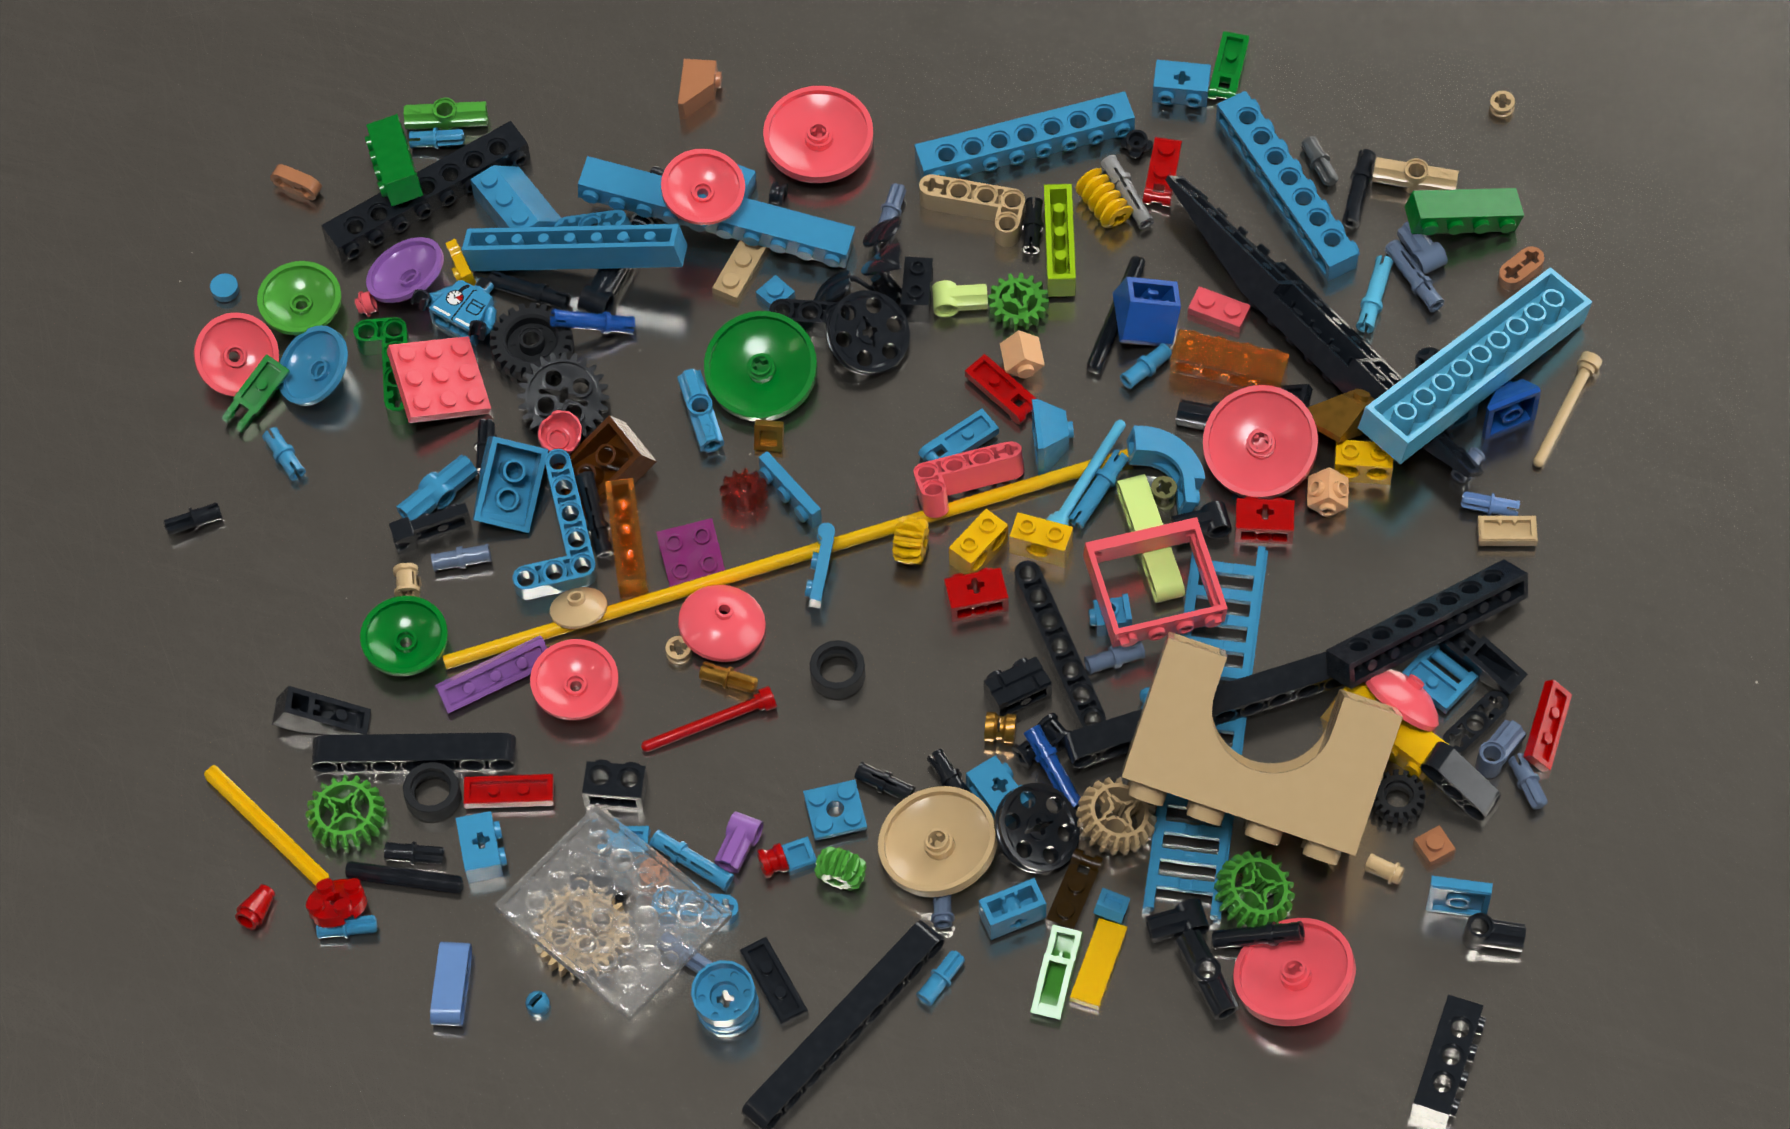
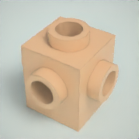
(1328, 492)

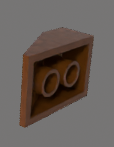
(611, 454)

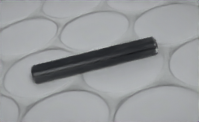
(404, 877)

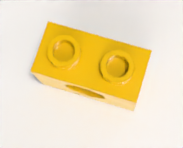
(1041, 539)

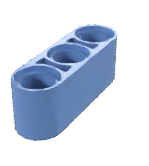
(451, 984)

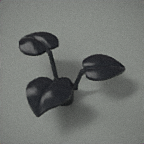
(879, 266)

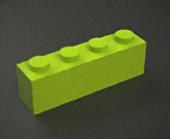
(1059, 240)

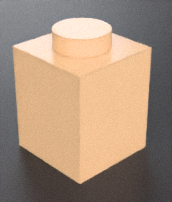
(1022, 354)

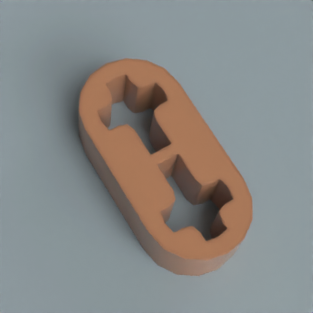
(296, 182)
(1525, 272)

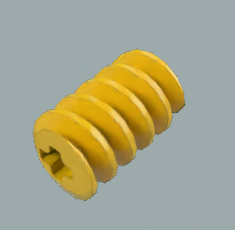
(1103, 198)

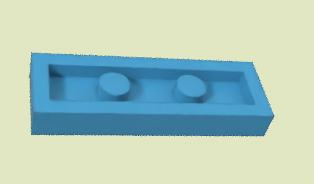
(789, 490)

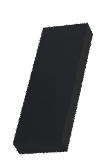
(773, 982)

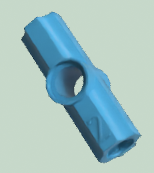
(705, 422)
(438, 489)

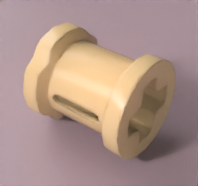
(406, 580)

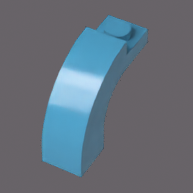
(1173, 457)

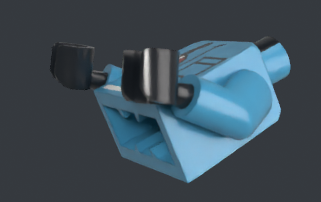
(461, 308)

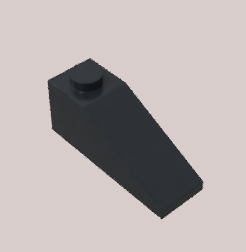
(319, 714)

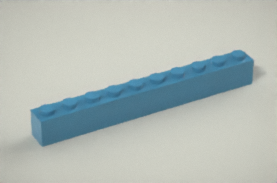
(752, 223)

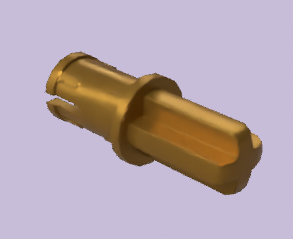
(728, 677)

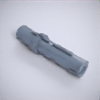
(1420, 283)

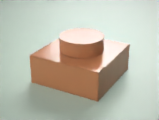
(1434, 846)

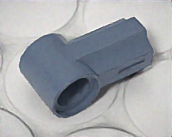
(1423, 250)
(1499, 748)

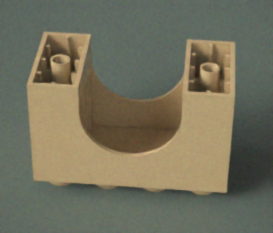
(1314, 796)

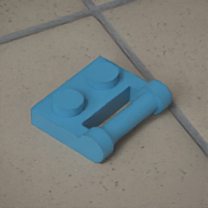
(1439, 686)

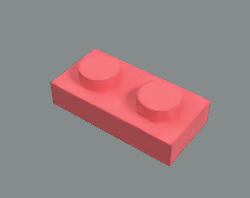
(1219, 309)

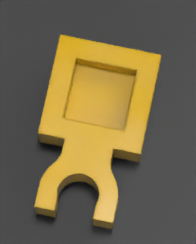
(462, 270)

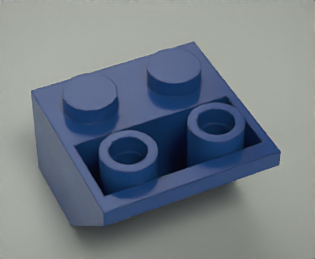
(1147, 311)

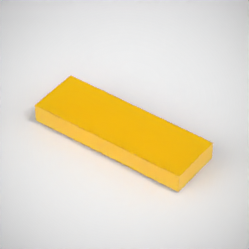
(1098, 964)

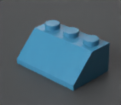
(512, 198)

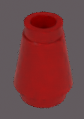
(254, 909)

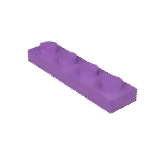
(490, 675)

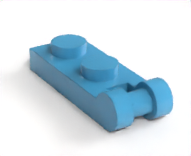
(962, 437)
(820, 564)

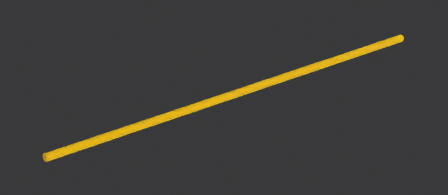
(772, 563)

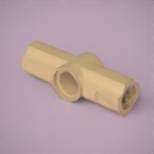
(1403, 173)

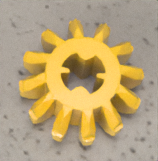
(910, 540)

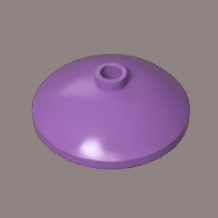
(404, 269)

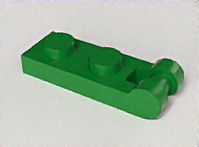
(1229, 65)

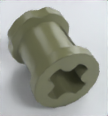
(1166, 492)

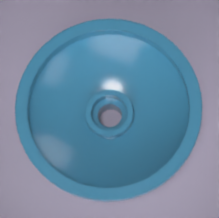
(315, 365)

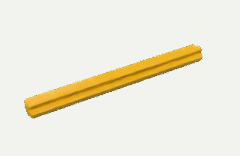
(265, 825)

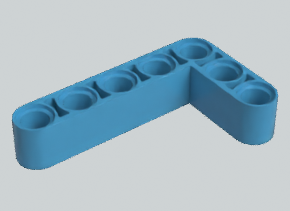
(570, 532)

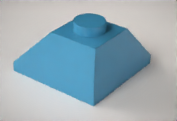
(1050, 434)

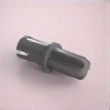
(1319, 161)

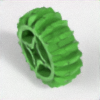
(346, 800)
(1264, 879)

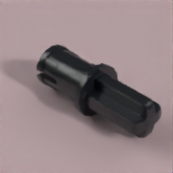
(486, 428)
(193, 518)
(413, 853)

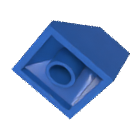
(1511, 407)

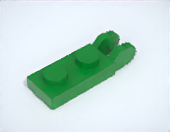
(257, 391)

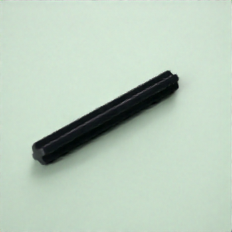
(1110, 328)

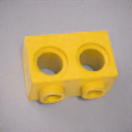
(1363, 462)
(978, 543)

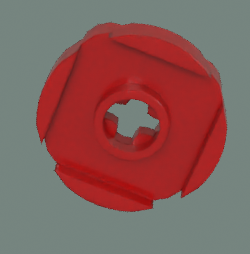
(336, 901)

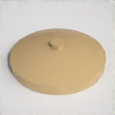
(937, 841)

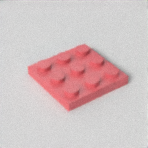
(438, 379)

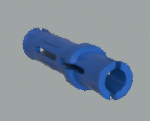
(592, 321)
(1050, 762)

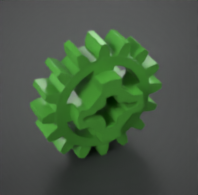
(1014, 300)

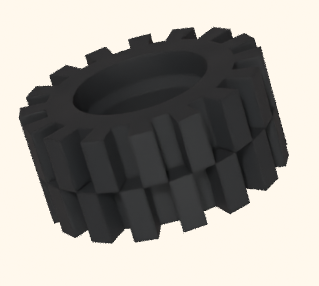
(1399, 814)

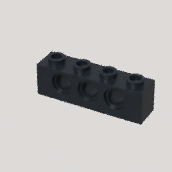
(1456, 1015)

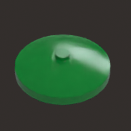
(760, 366)

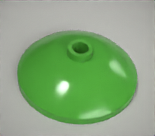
(297, 286)

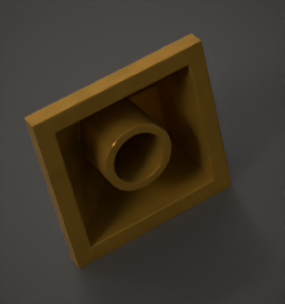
(1341, 414)

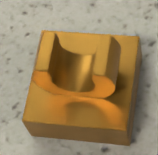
(769, 435)

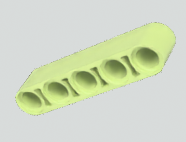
(1141, 514)

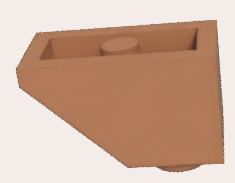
(697, 85)

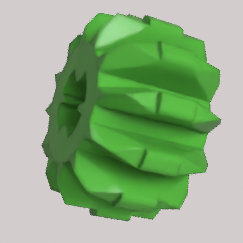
(840, 868)

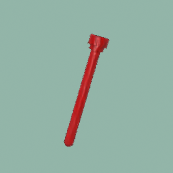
(762, 700)

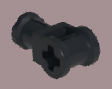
(1054, 733)

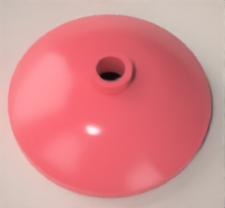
(703, 173)
(229, 334)
(721, 635)
(571, 665)
(1407, 696)

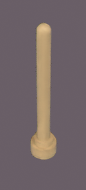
(1588, 364)

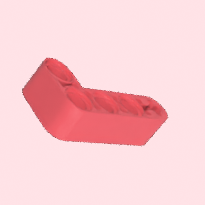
(964, 473)

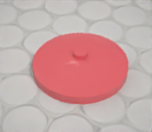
(818, 134)
(1260, 442)
(1296, 978)

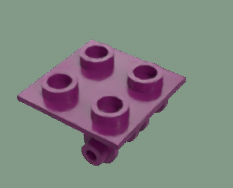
(690, 551)

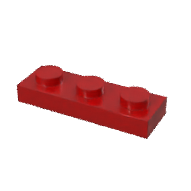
(1547, 725)
(508, 791)

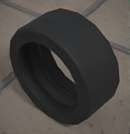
(837, 649)
(430, 771)

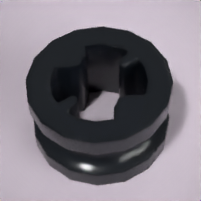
(778, 194)

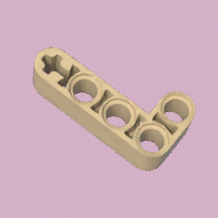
(940, 194)

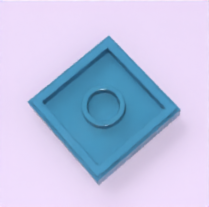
(1458, 896)

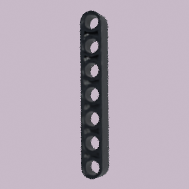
(1057, 639)
(406, 751)

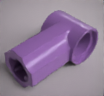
(740, 835)

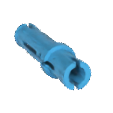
(1104, 480)
(695, 862)

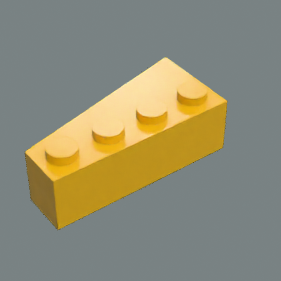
(1411, 743)

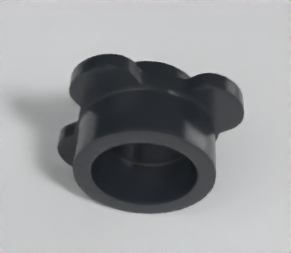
(1139, 137)

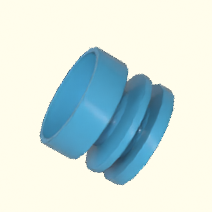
(723, 982)

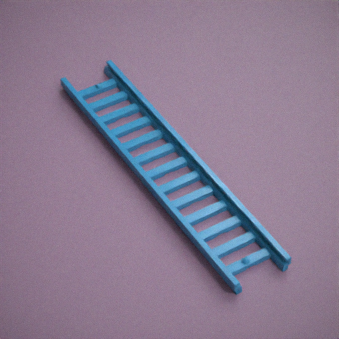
(1235, 728)

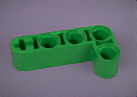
(381, 337)

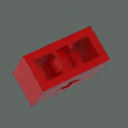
(1274, 529)
(989, 599)

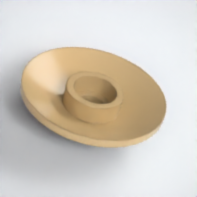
(578, 608)

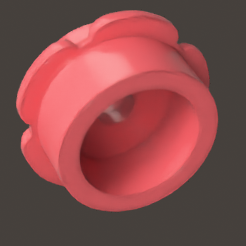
(366, 303)

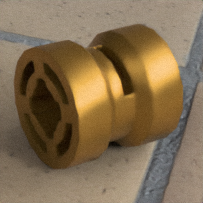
(1007, 727)

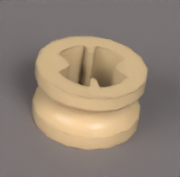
(1509, 106)
(672, 656)

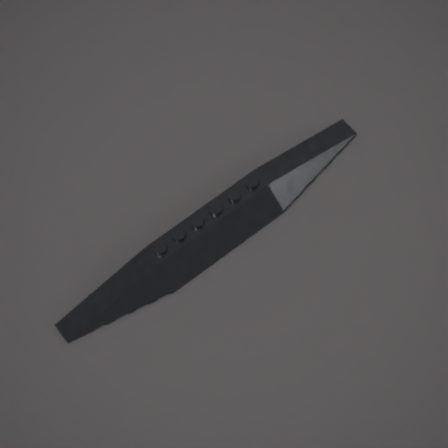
(1303, 315)

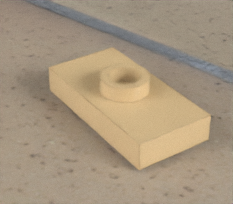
(1507, 531)

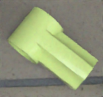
(951, 298)

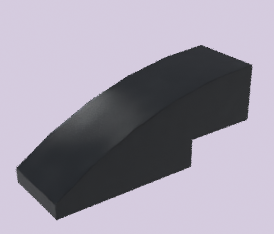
(1485, 660)

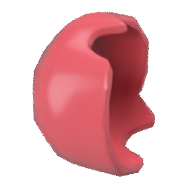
(560, 431)

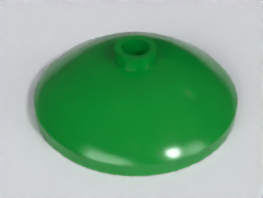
(400, 622)

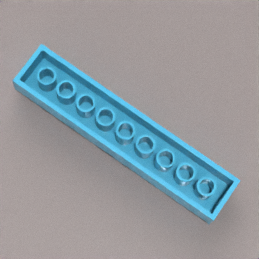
(1474, 365)

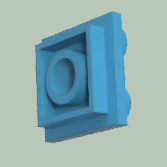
(841, 795)

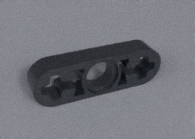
(1478, 712)

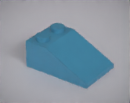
(509, 483)

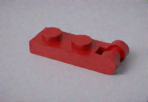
(1163, 163)
(1000, 388)

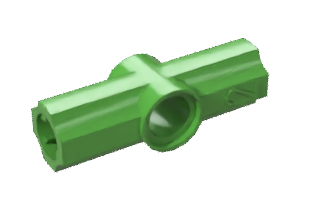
(458, 115)

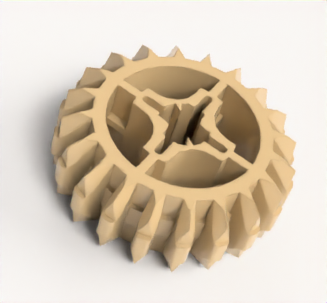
(1113, 831)

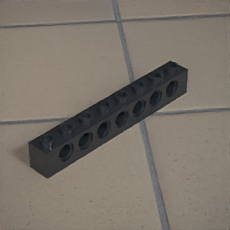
(434, 180)
(1426, 624)

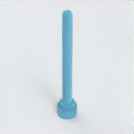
(1062, 515)

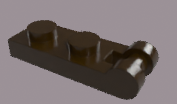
(1074, 890)

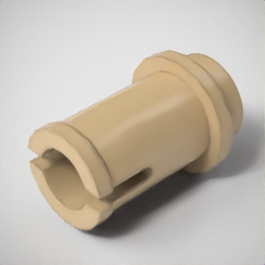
(1384, 869)

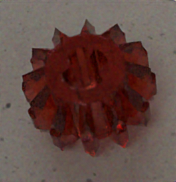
(733, 494)

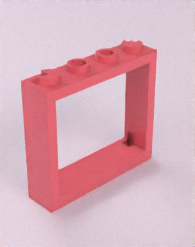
(1145, 541)

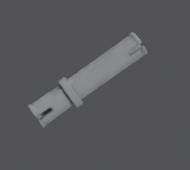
(1122, 182)

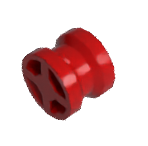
(772, 860)

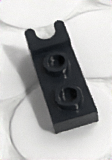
(428, 526)

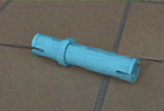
(1372, 302)

